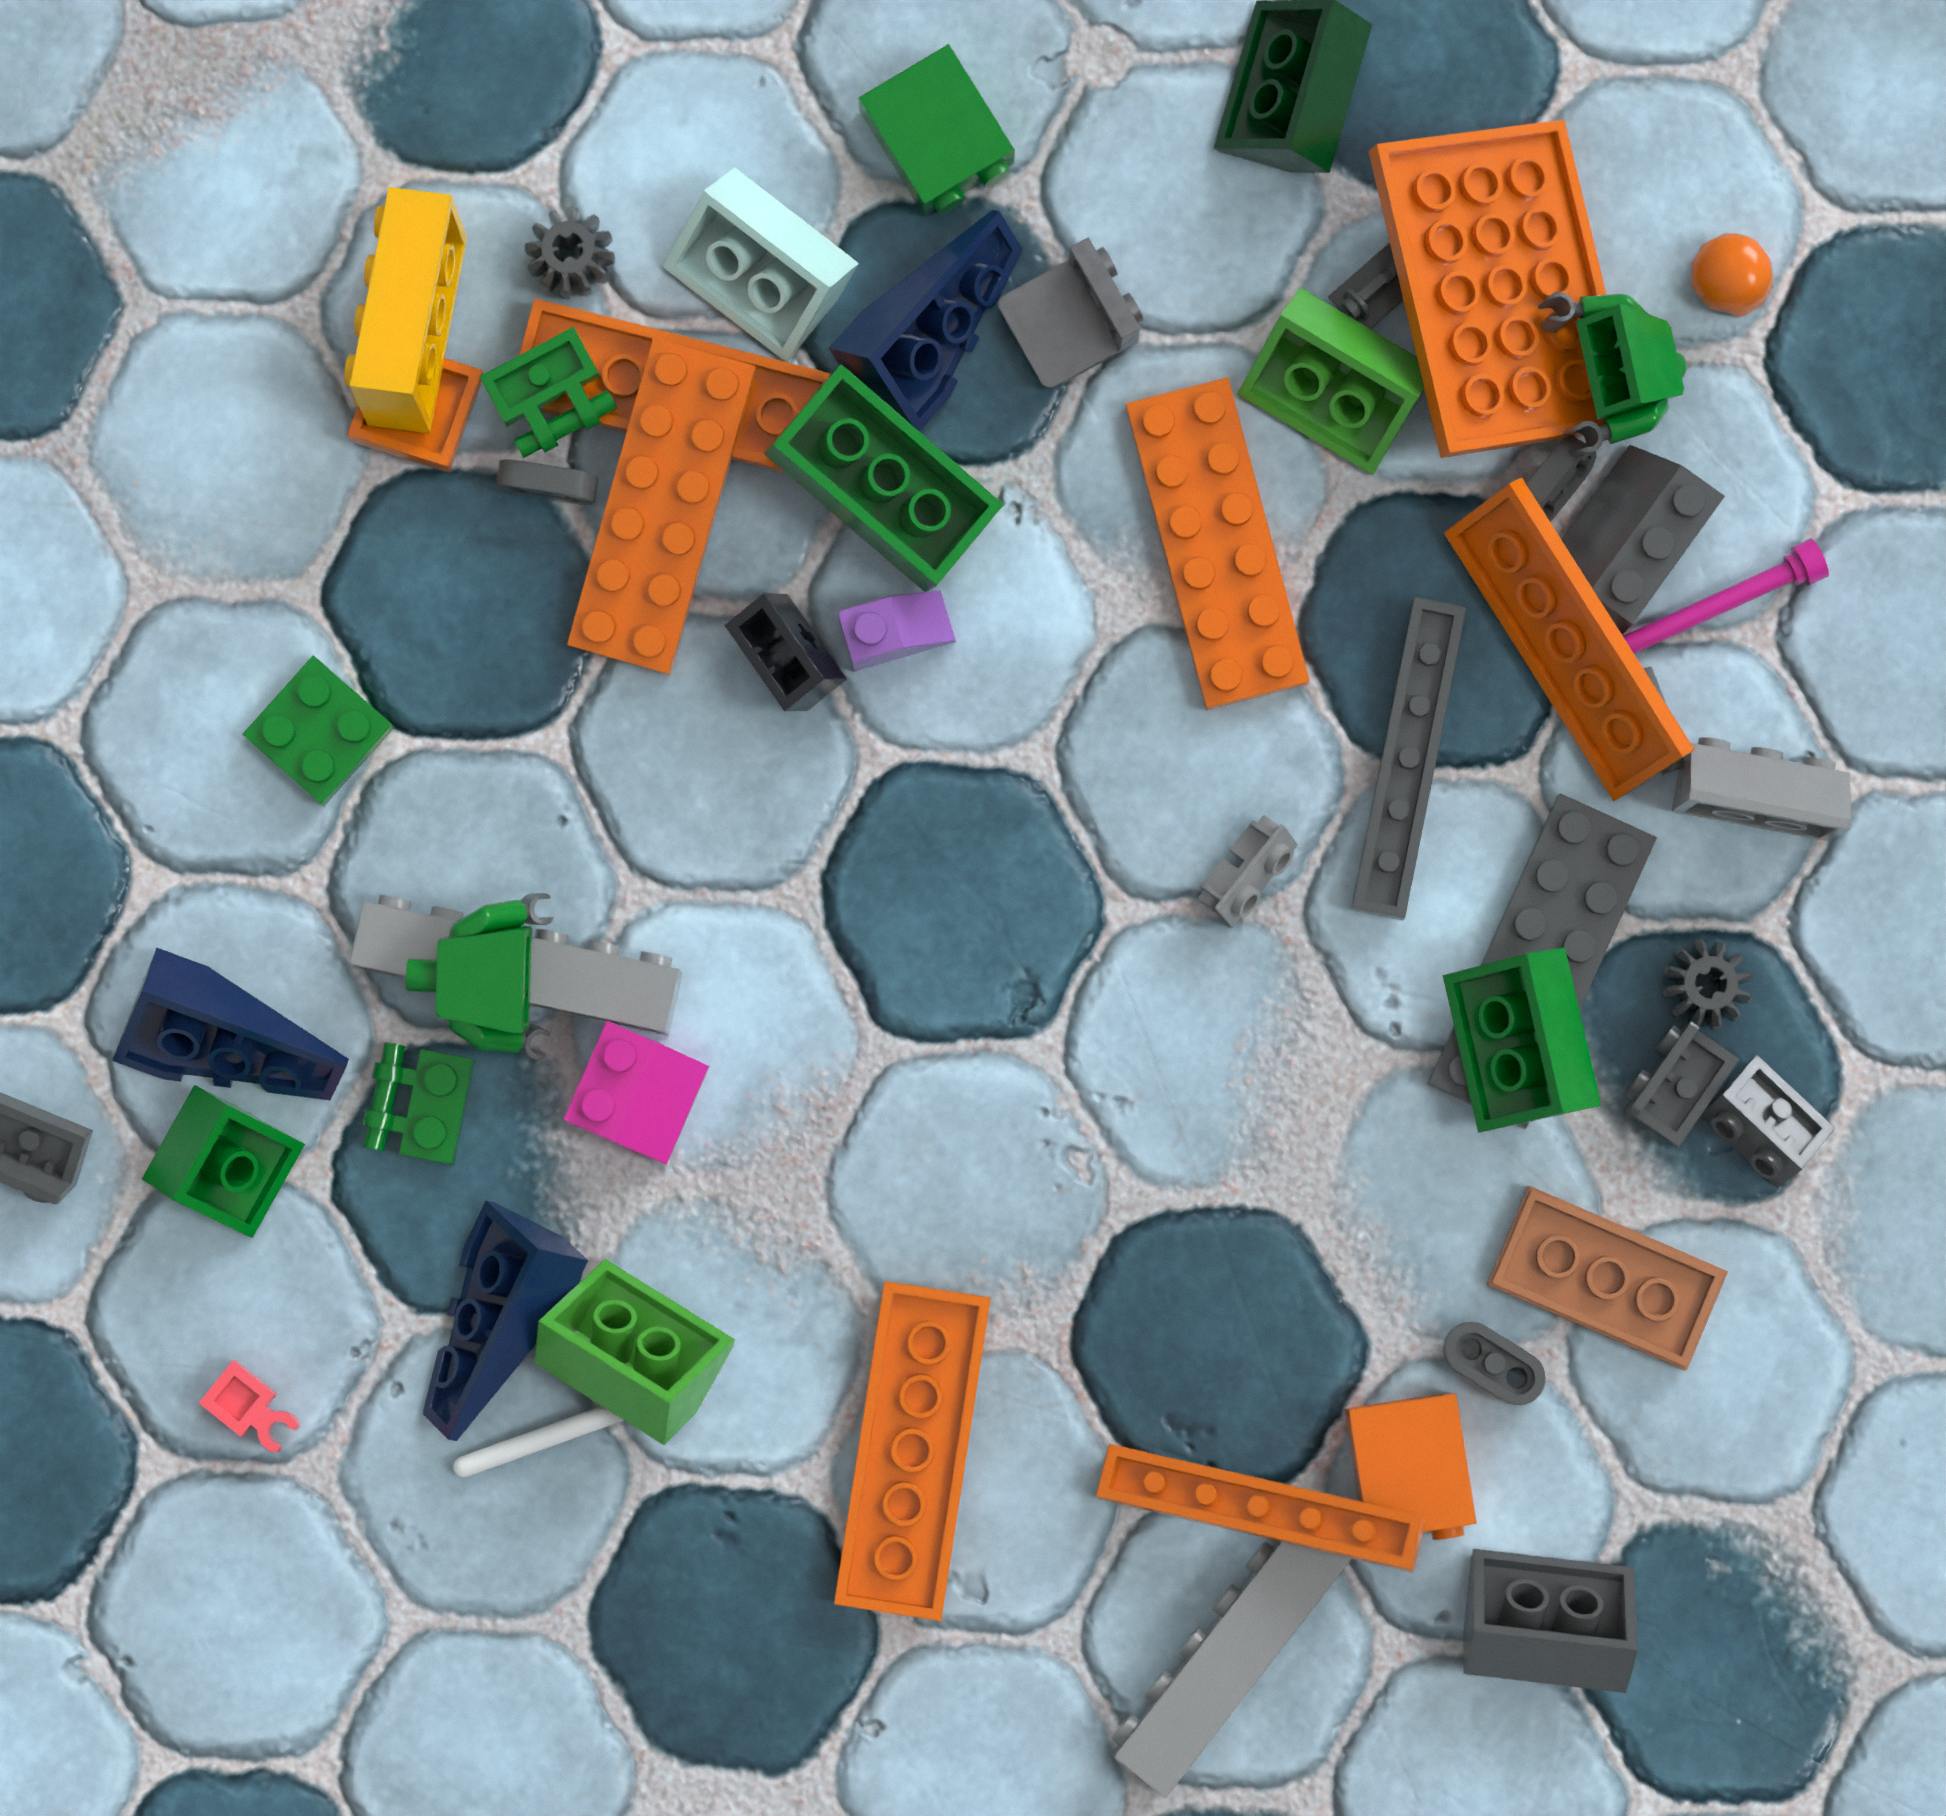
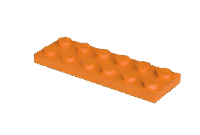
(620, 356)
(662, 505)
(1217, 544)
(1568, 640)
(912, 1451)

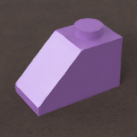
(895, 628)

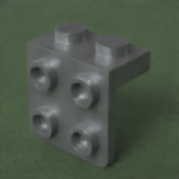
(1072, 316)

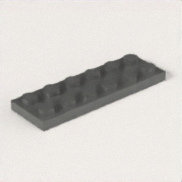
(1566, 899)

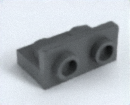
(1767, 1122)

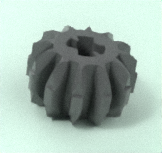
(569, 235)
(1698, 966)

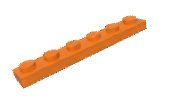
(1261, 1508)

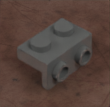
(1679, 1083)
(40, 1150)

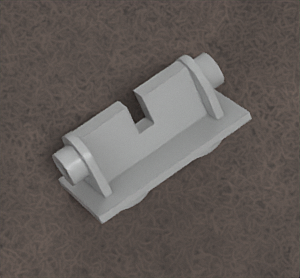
(1265, 853)

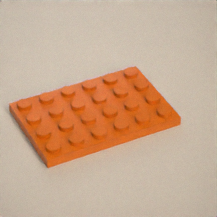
(1478, 242)

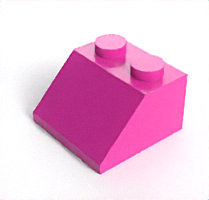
(636, 1092)

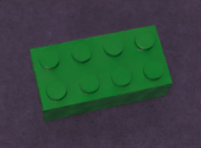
(883, 479)

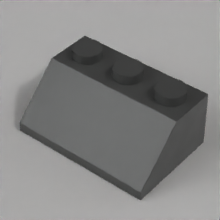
(1638, 530)
(1550, 1621)

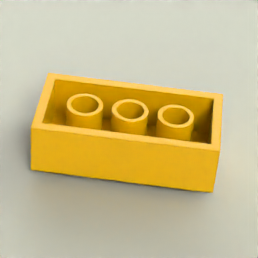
(406, 309)

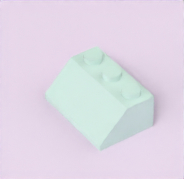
(759, 263)

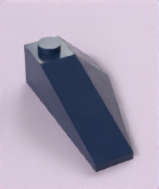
(921, 327)
(209, 1027)
(509, 1285)

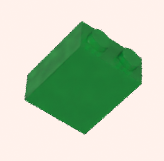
(937, 132)

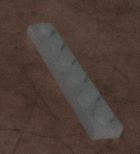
(1408, 758)

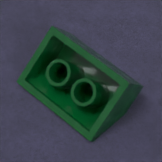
(1293, 84)

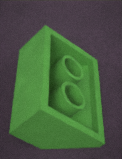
(1334, 381)
(632, 1350)

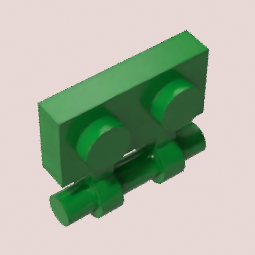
(540, 378)
(435, 1104)

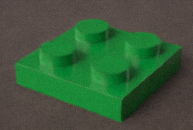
(318, 730)

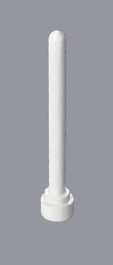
(534, 1441)

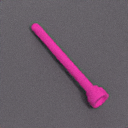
(1801, 565)

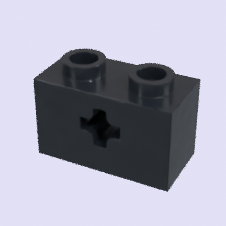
(785, 652)

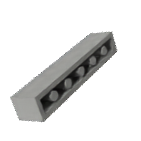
(563, 977)
(1224, 1661)

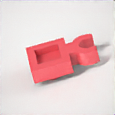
(243, 1402)

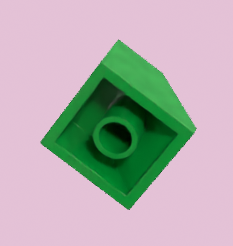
(222, 1162)

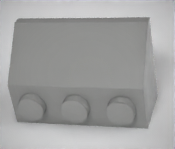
(1763, 790)

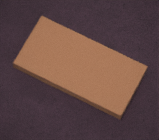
(1607, 1278)

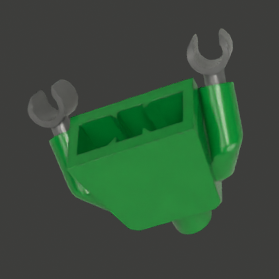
(1627, 364)
(486, 976)

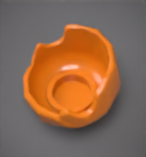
(1732, 274)

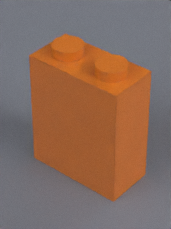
(1413, 1460)

